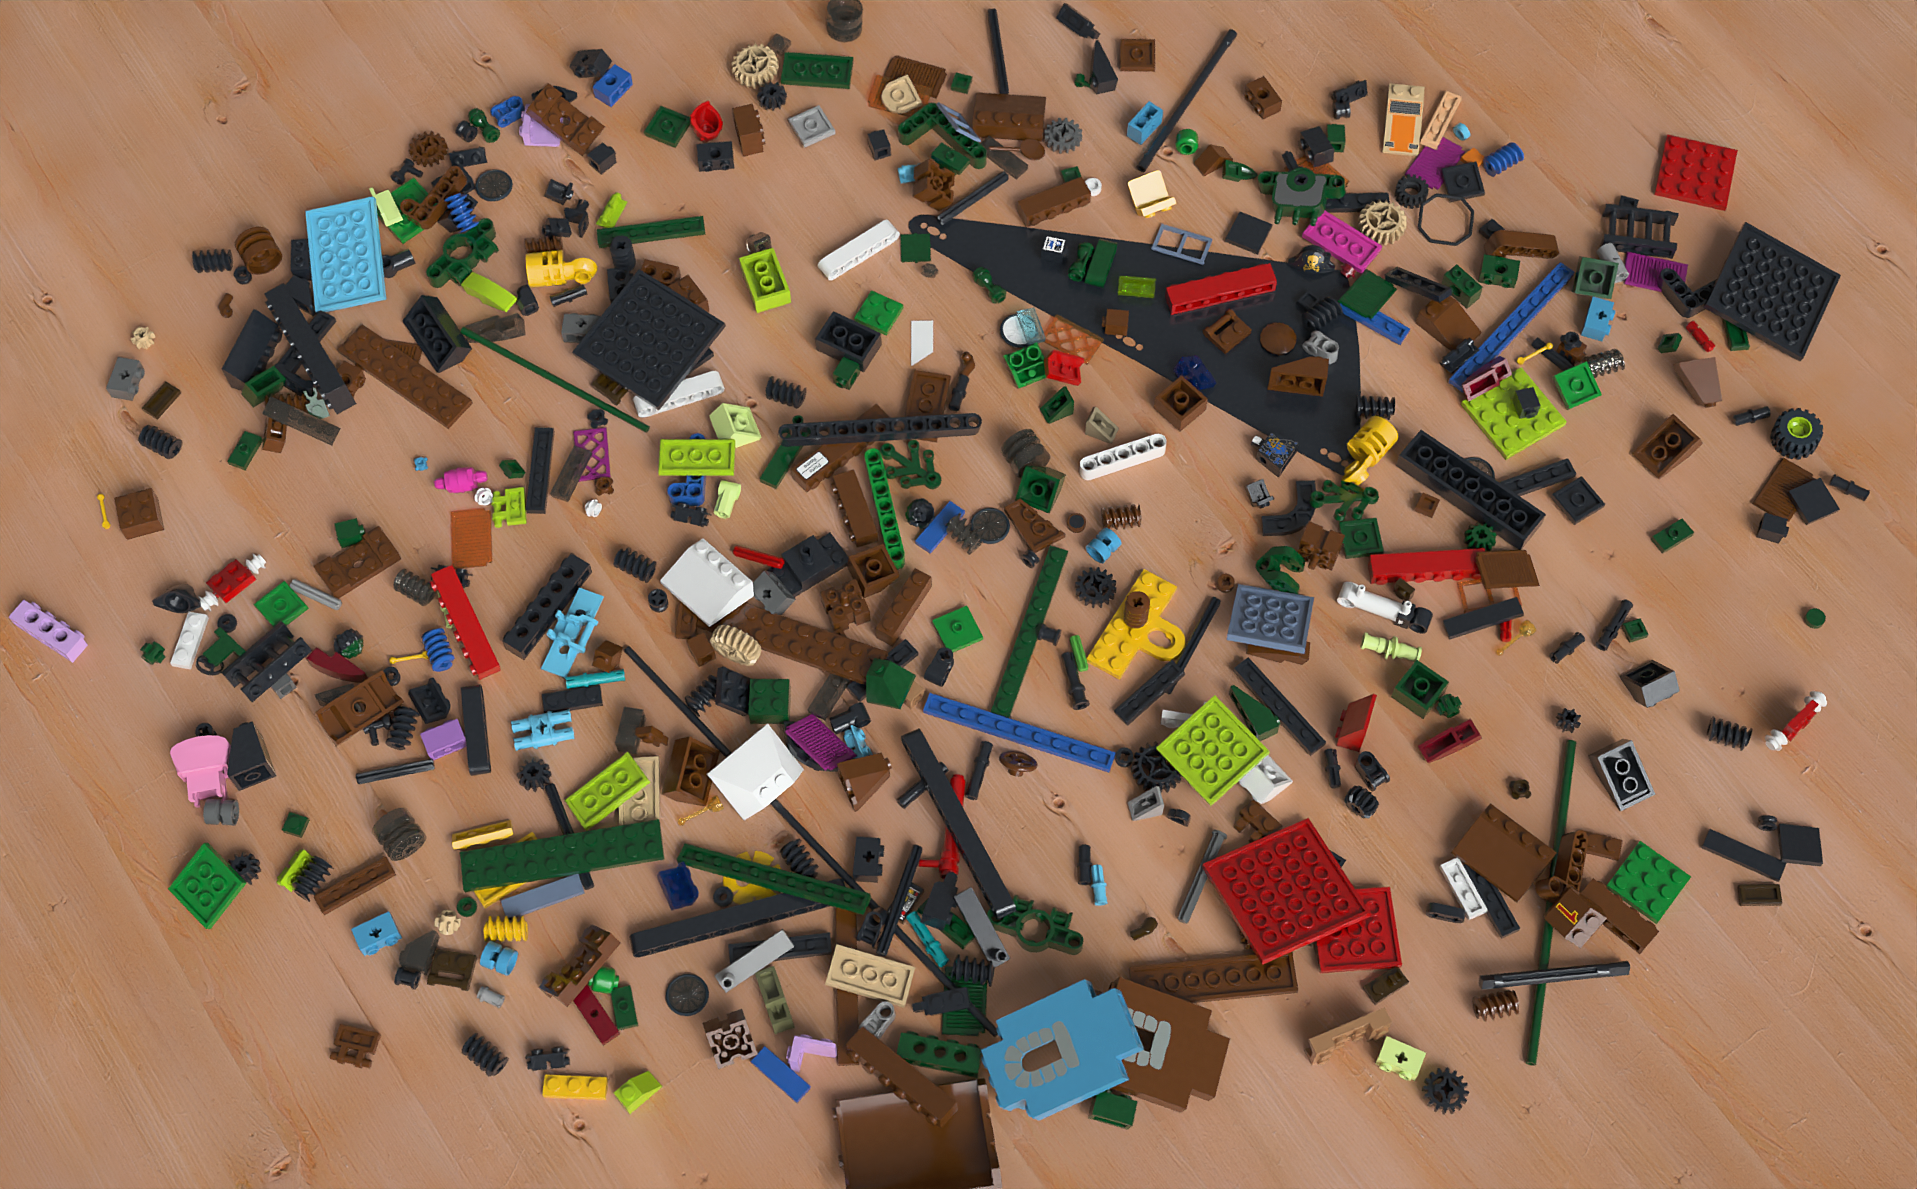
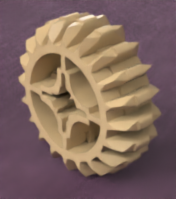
(744, 67)
(1391, 220)
(735, 645)

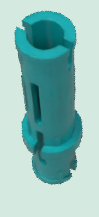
(595, 678)
(932, 946)

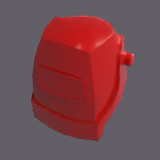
(706, 122)

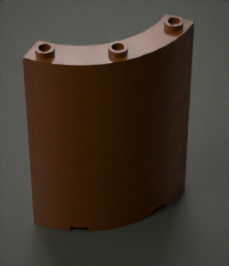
(899, 1149)

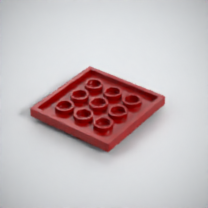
(1696, 172)
(1367, 943)

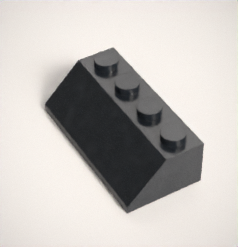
(436, 333)
(252, 350)

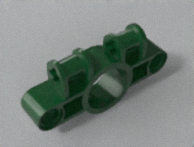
(449, 268)
(1057, 935)

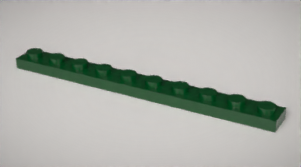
(1029, 632)
(774, 879)

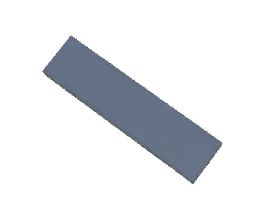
(543, 896)

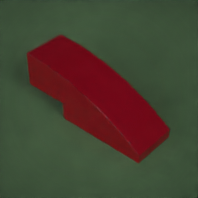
(1486, 378)
(336, 666)
(1450, 741)

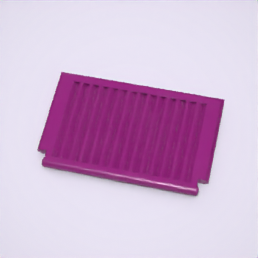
(1431, 161)
(1645, 270)
(819, 742)

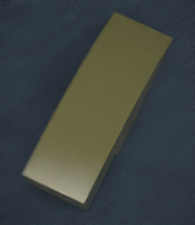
(774, 1000)

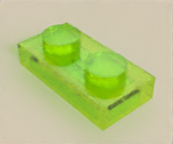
(1136, 286)

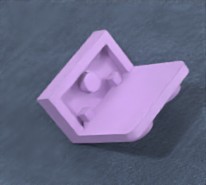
(536, 134)
(806, 1044)

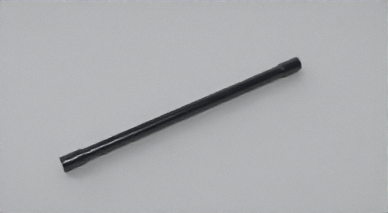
(1148, 157)

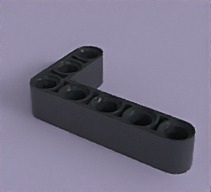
(1686, 297)

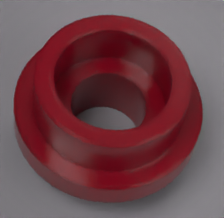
(1347, 270)

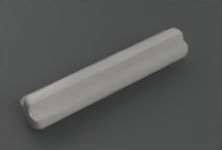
(315, 594)

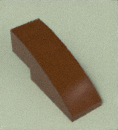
(1279, 655)

